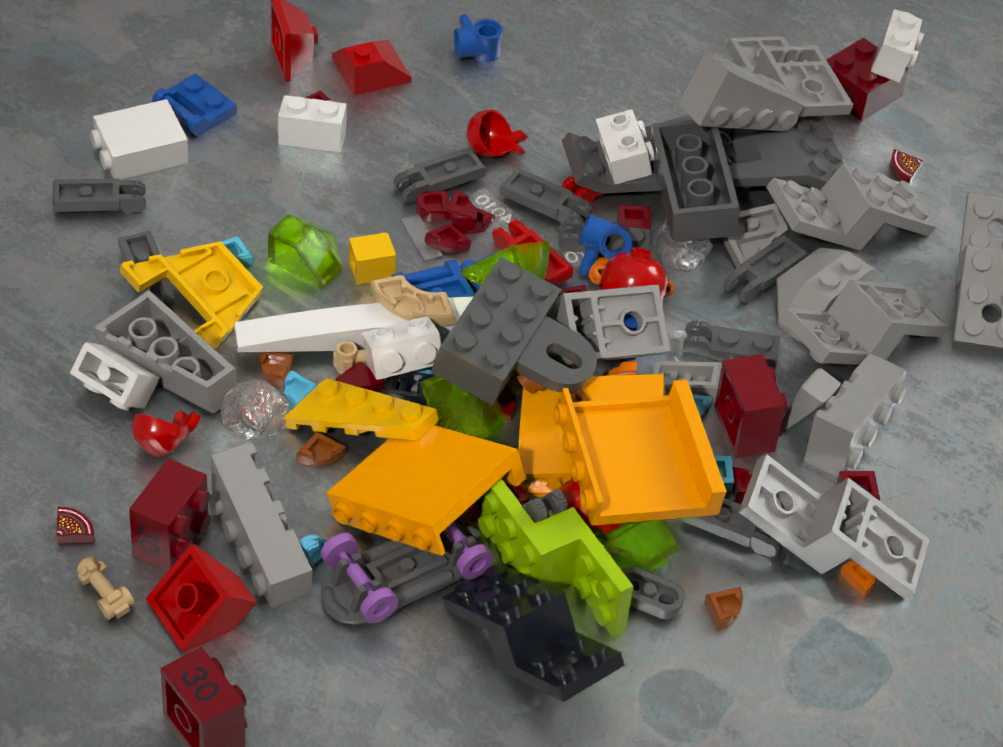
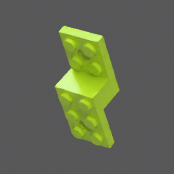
(557, 553)

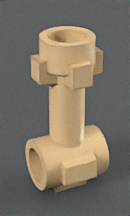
(347, 356)
(113, 602)

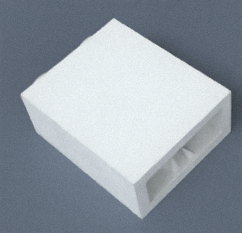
(139, 140)

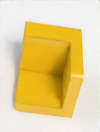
(371, 257)

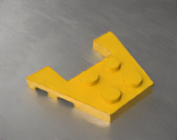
(208, 279)

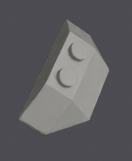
(820, 279)

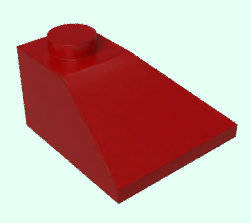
(291, 38)
(371, 66)
(199, 599)

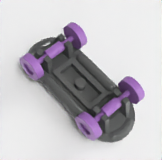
(394, 574)

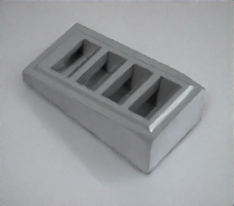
(705, 372)
(810, 397)

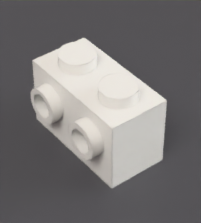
(898, 45)
(312, 124)
(624, 146)
(401, 347)
(114, 375)

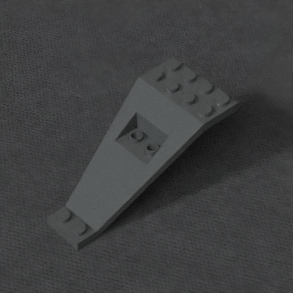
(753, 157)

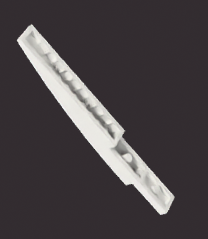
(323, 327)

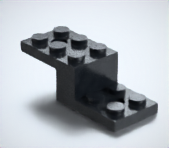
(532, 632)

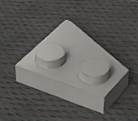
(756, 231)

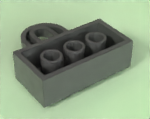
(511, 331)

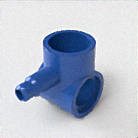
(478, 40)
(594, 238)

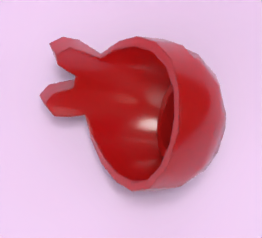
(492, 135)
(163, 437)

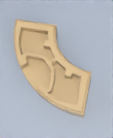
(412, 303)

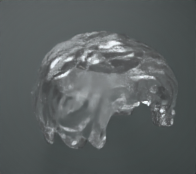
(680, 255)
(254, 410)

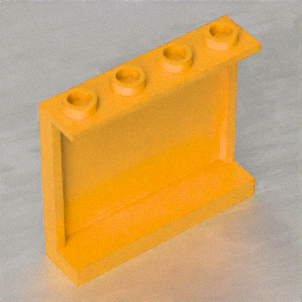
(541, 438)
(640, 457)
(422, 486)

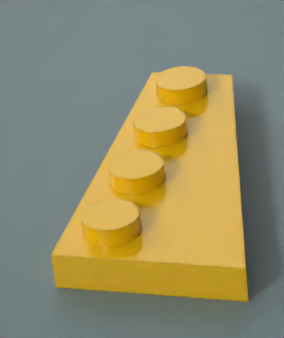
(361, 411)

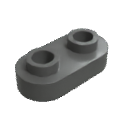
(653, 591)

